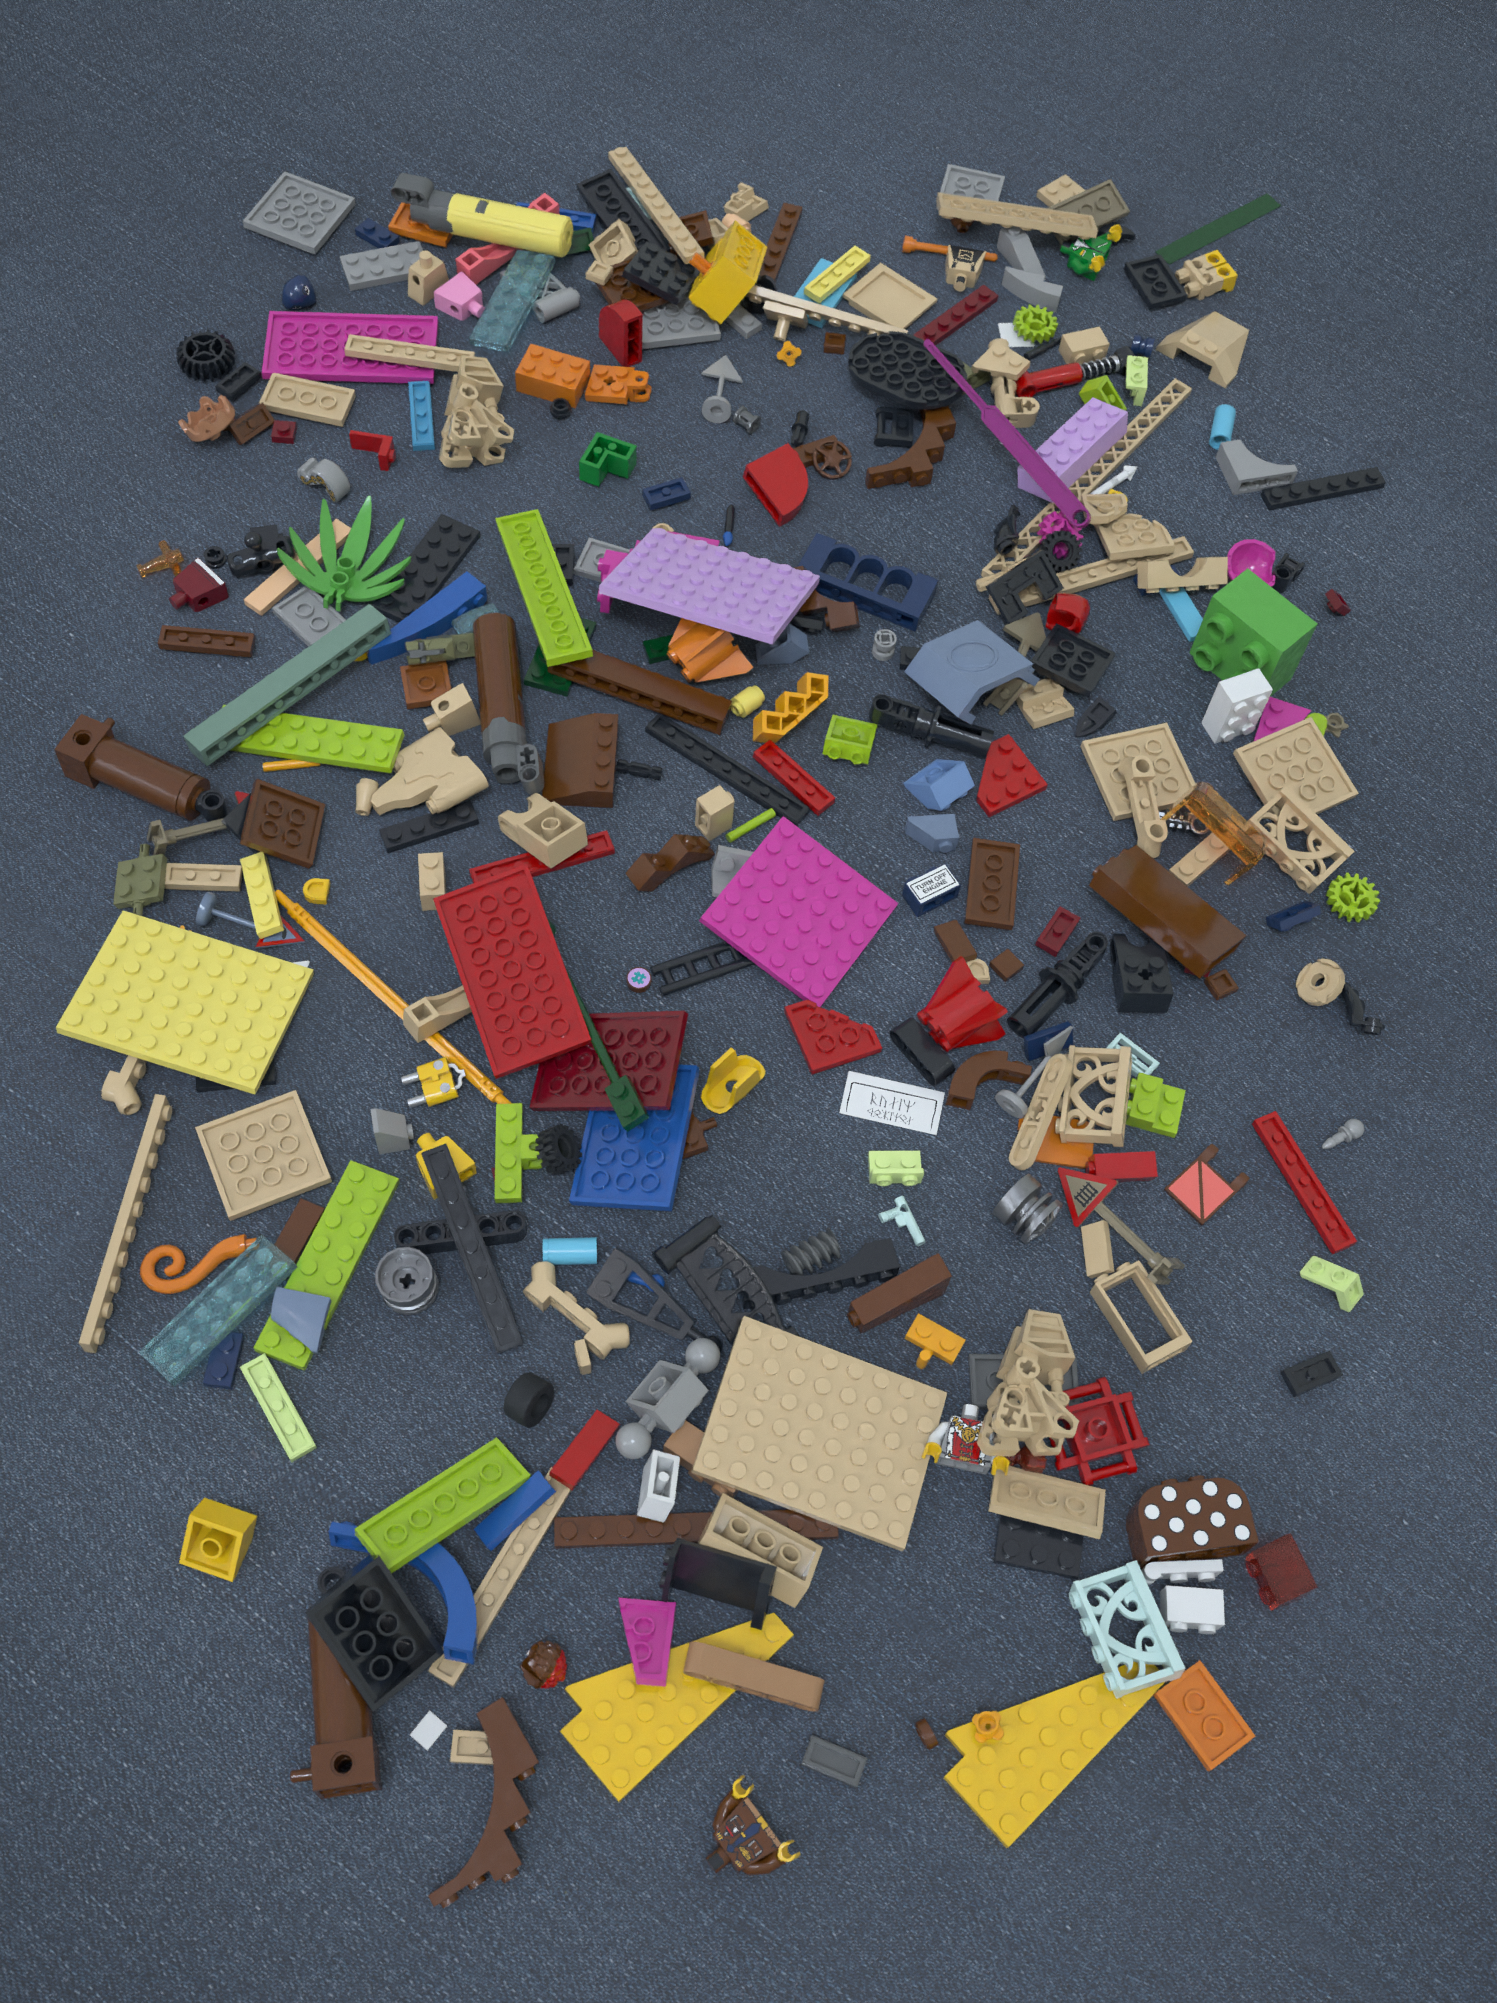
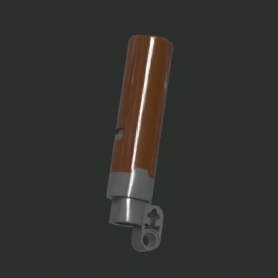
(502, 705)

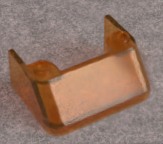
(1225, 824)

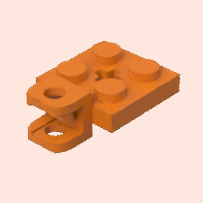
(623, 385)

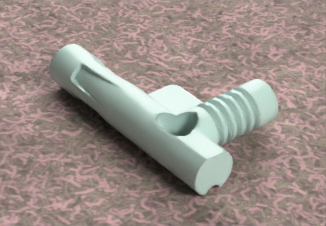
(903, 1219)

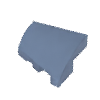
(301, 1315)

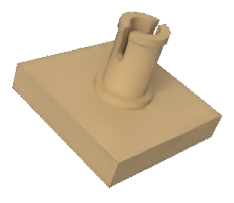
(785, 316)

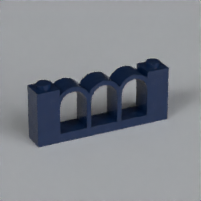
(907, 614)

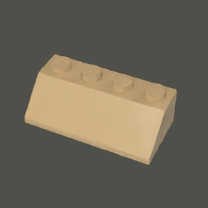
(754, 1536)

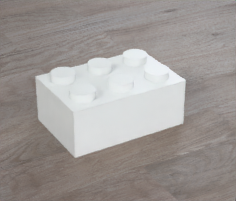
(1236, 706)

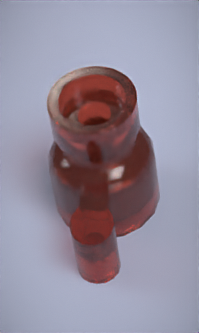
(1027, 1460)

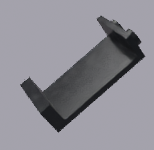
(719, 1577)

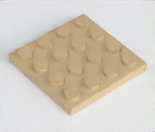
(1154, 742)
(1300, 760)
(263, 1155)

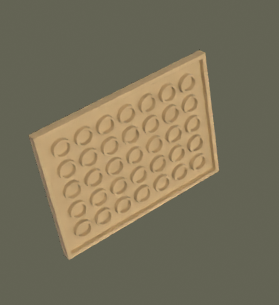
(820, 1433)

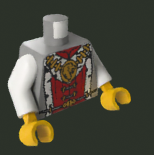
(956, 1444)

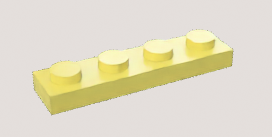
(836, 274)
(261, 895)

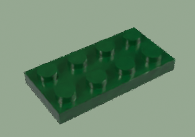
(538, 674)

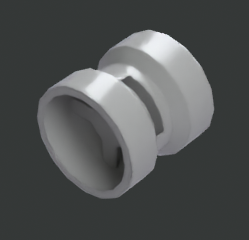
(884, 644)

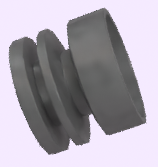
(1024, 1206)
(400, 1268)

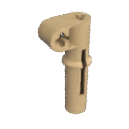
(1008, 404)

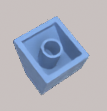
(940, 783)

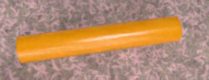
(287, 764)

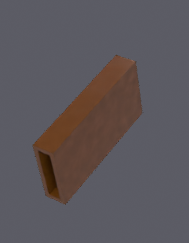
(1166, 910)

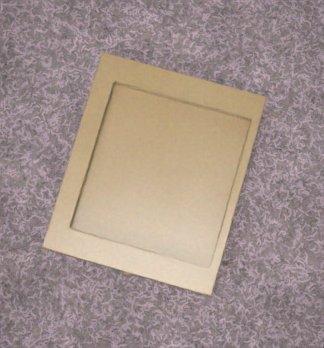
(889, 297)

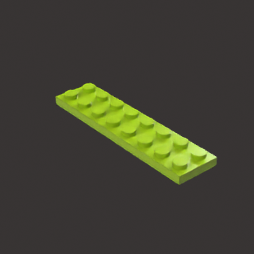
(326, 742)
(332, 1253)

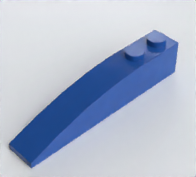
(432, 617)

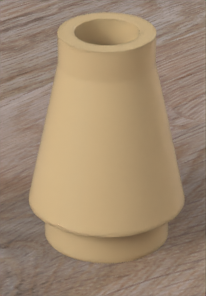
(364, 793)

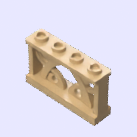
(1293, 861)
(1113, 1121)

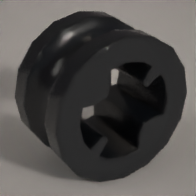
(214, 551)

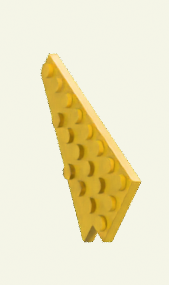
(634, 1726)
(1040, 1751)

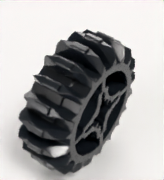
(205, 355)

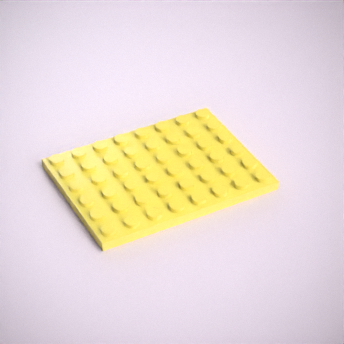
(186, 1002)

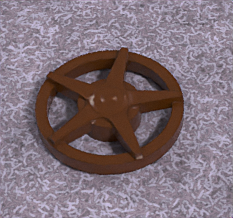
(832, 459)

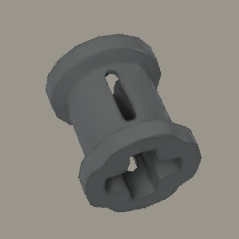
(752, 422)

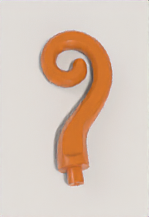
(224, 1250)

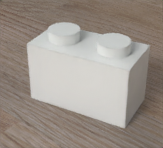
(658, 1486)
(1192, 1609)

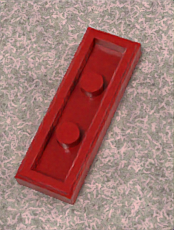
(584, 1450)

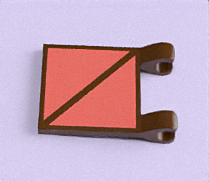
(1202, 1189)

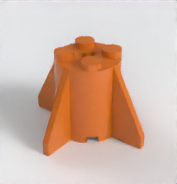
(705, 652)

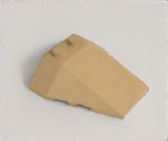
(1213, 341)

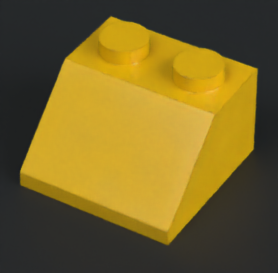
(217, 1539)

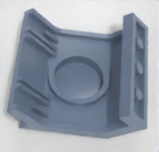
(966, 665)

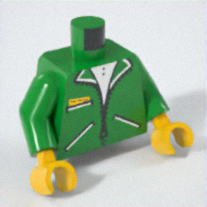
(1090, 255)

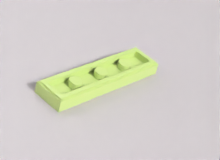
(278, 1407)

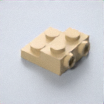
(614, 244)

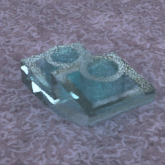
(465, 622)

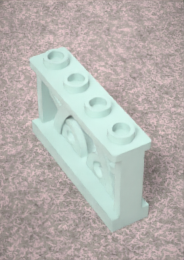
(1135, 1591)

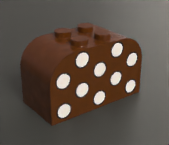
(1190, 1521)

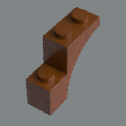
(840, 615)
(676, 854)

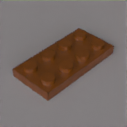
(992, 884)

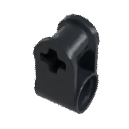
(1286, 572)

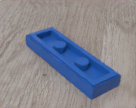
(514, 1510)

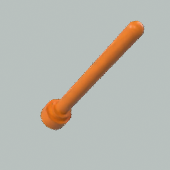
(911, 244)

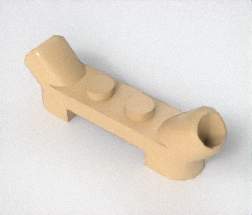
(1149, 828)
(121, 1086)
(599, 1337)

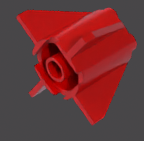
(961, 1011)

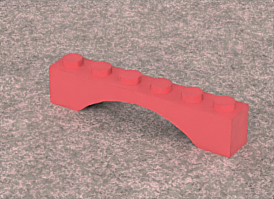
(482, 261)

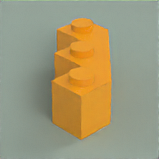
(791, 708)

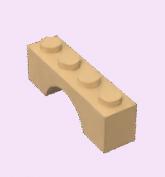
(1159, 574)

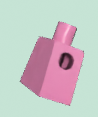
(459, 298)

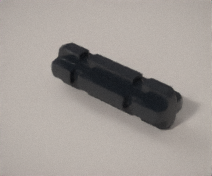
(639, 769)

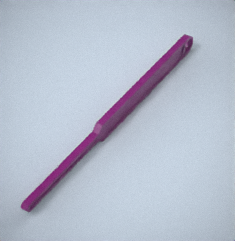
(1018, 446)

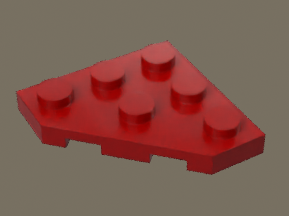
(1007, 777)
(829, 1037)

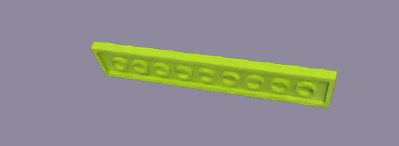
(543, 588)

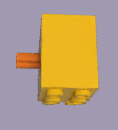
(727, 272)

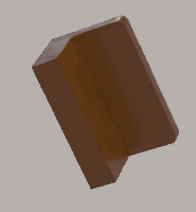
(250, 423)

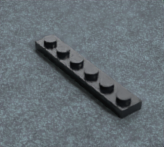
(1323, 488)

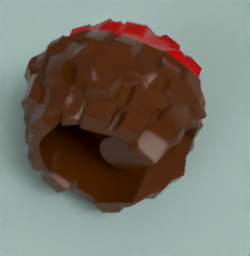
(544, 1665)

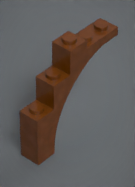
(916, 463)
(511, 1759)

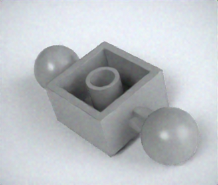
(667, 1397)

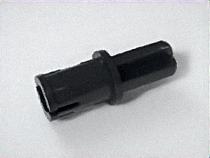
(799, 428)

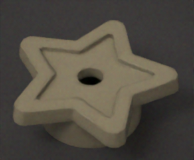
(1338, 721)

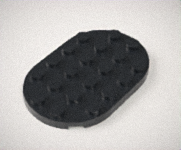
(904, 370)

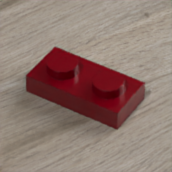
(1057, 931)

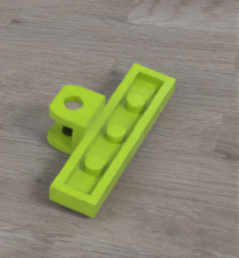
(512, 1153)

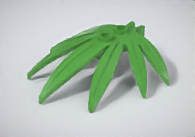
(344, 579)

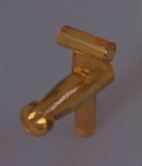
(167, 559)

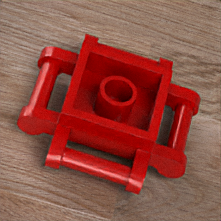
(1101, 1433)

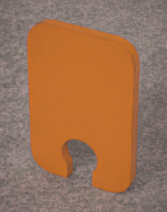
(1063, 1154)

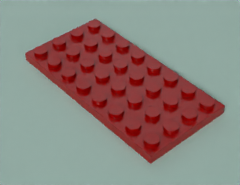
(512, 971)

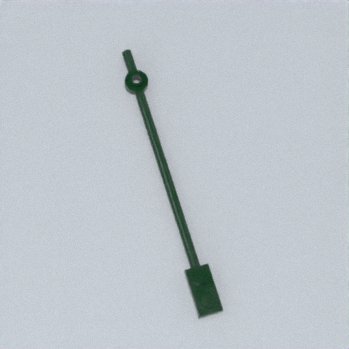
(621, 1091)

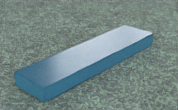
(421, 415)

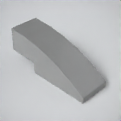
(1032, 288)

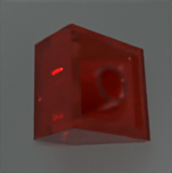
(1280, 1572)

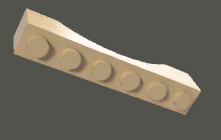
(435, 1013)

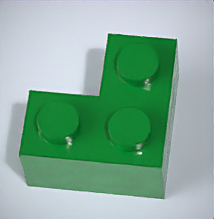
(604, 456)

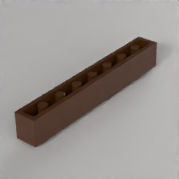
(648, 690)

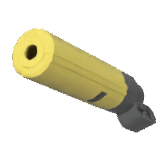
(484, 218)

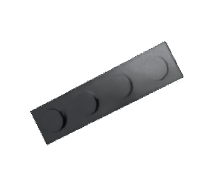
(428, 827)

